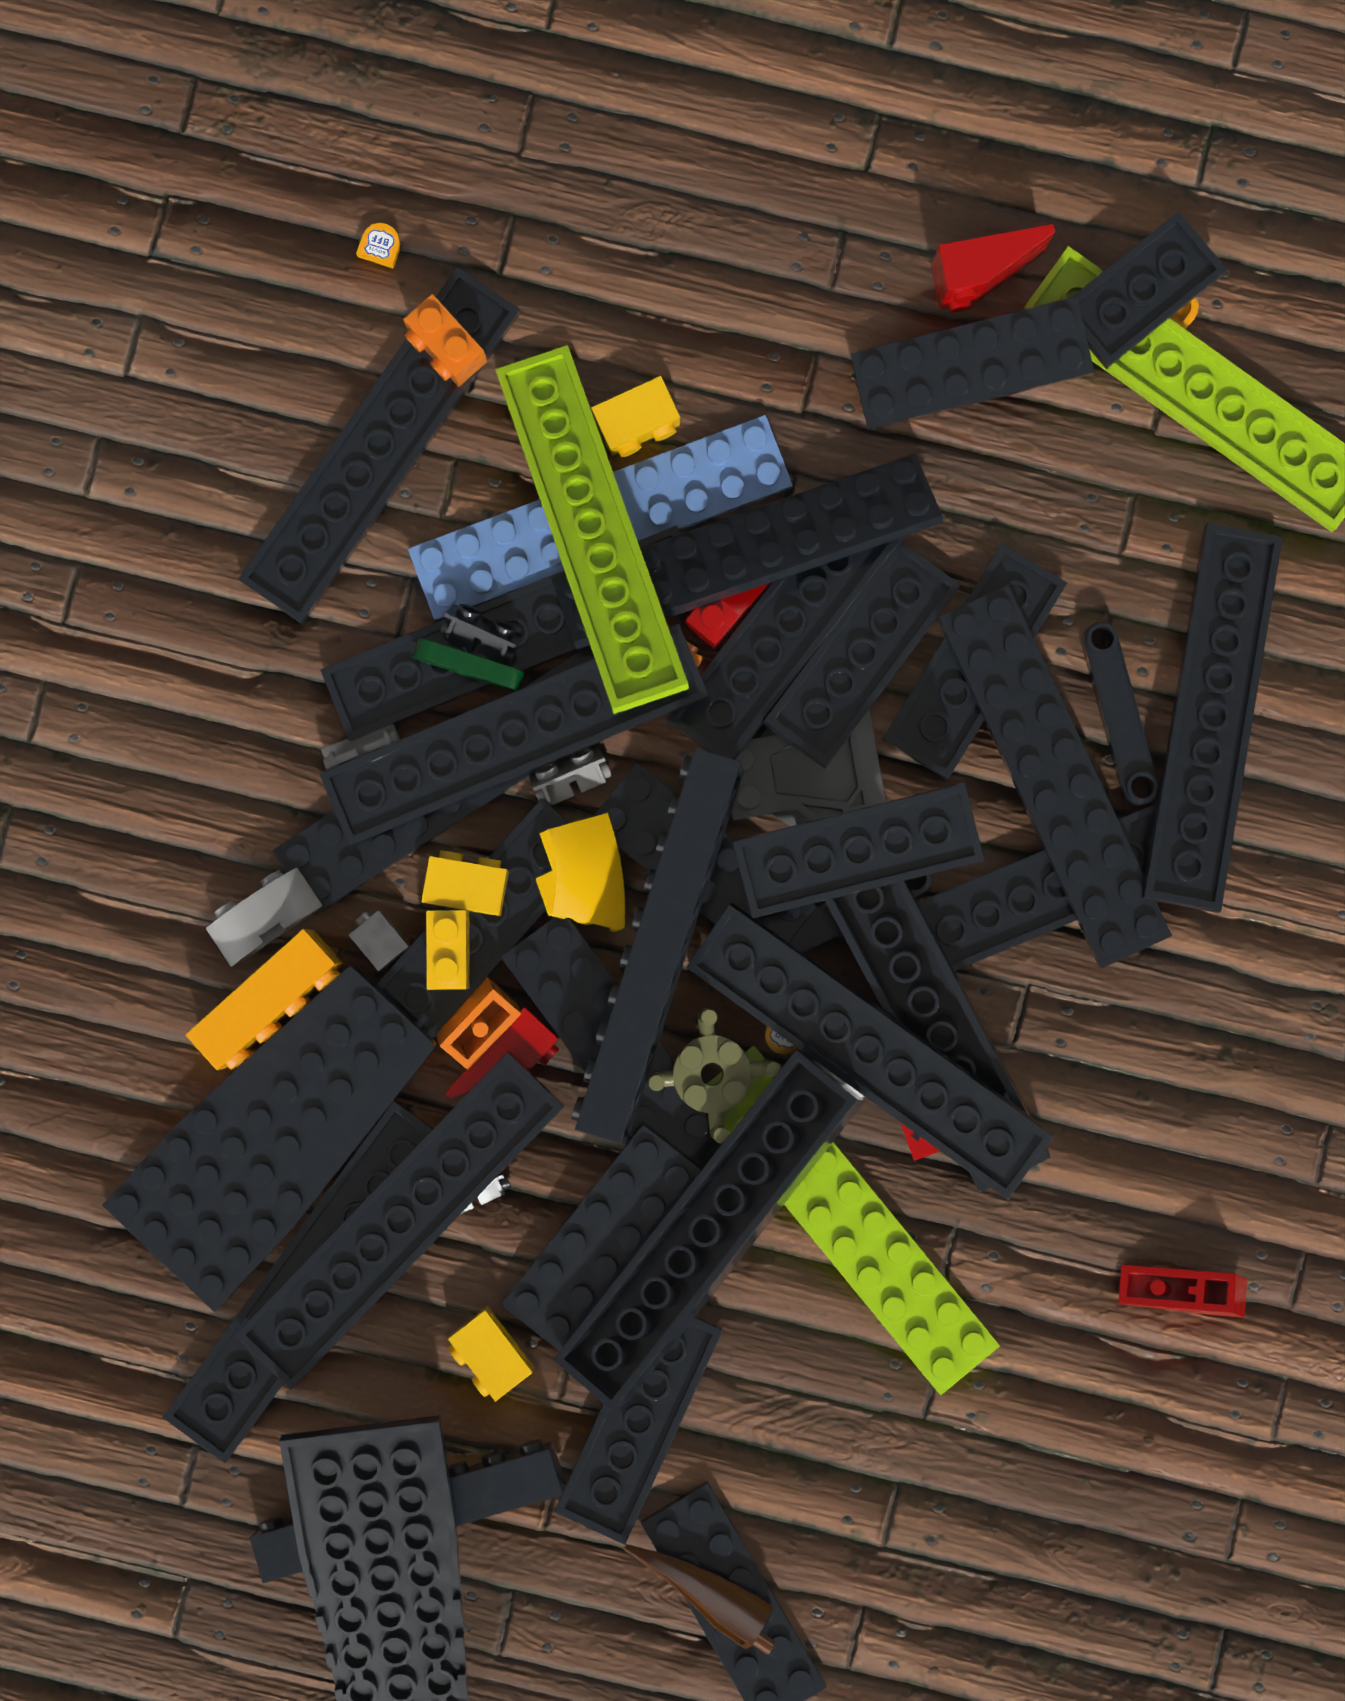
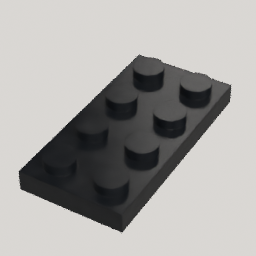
(1146, 288)

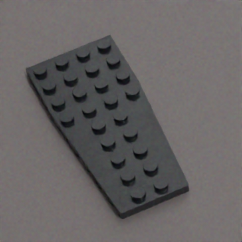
(270, 1137)
(381, 1557)

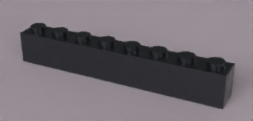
(477, 1491)

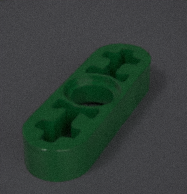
(468, 665)

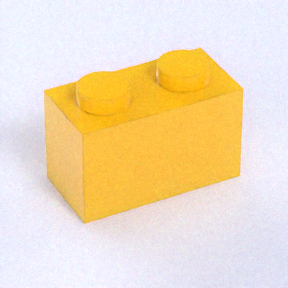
(636, 417)
(465, 884)
(448, 949)
(489, 1354)

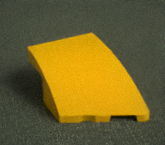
(585, 873)

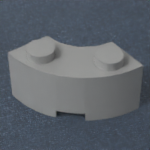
(263, 916)

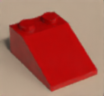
(977, 266)

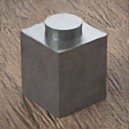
(378, 939)

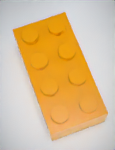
(264, 1000)

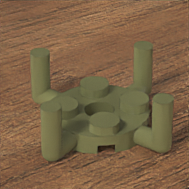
(735, 1074)

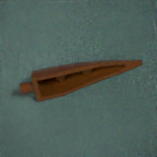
(723, 1603)

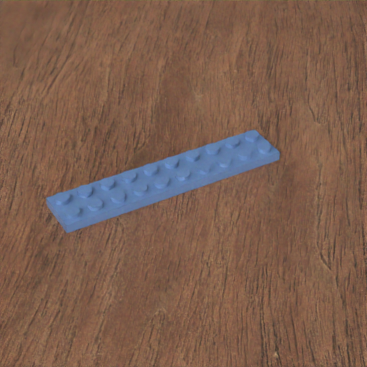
(658, 493)

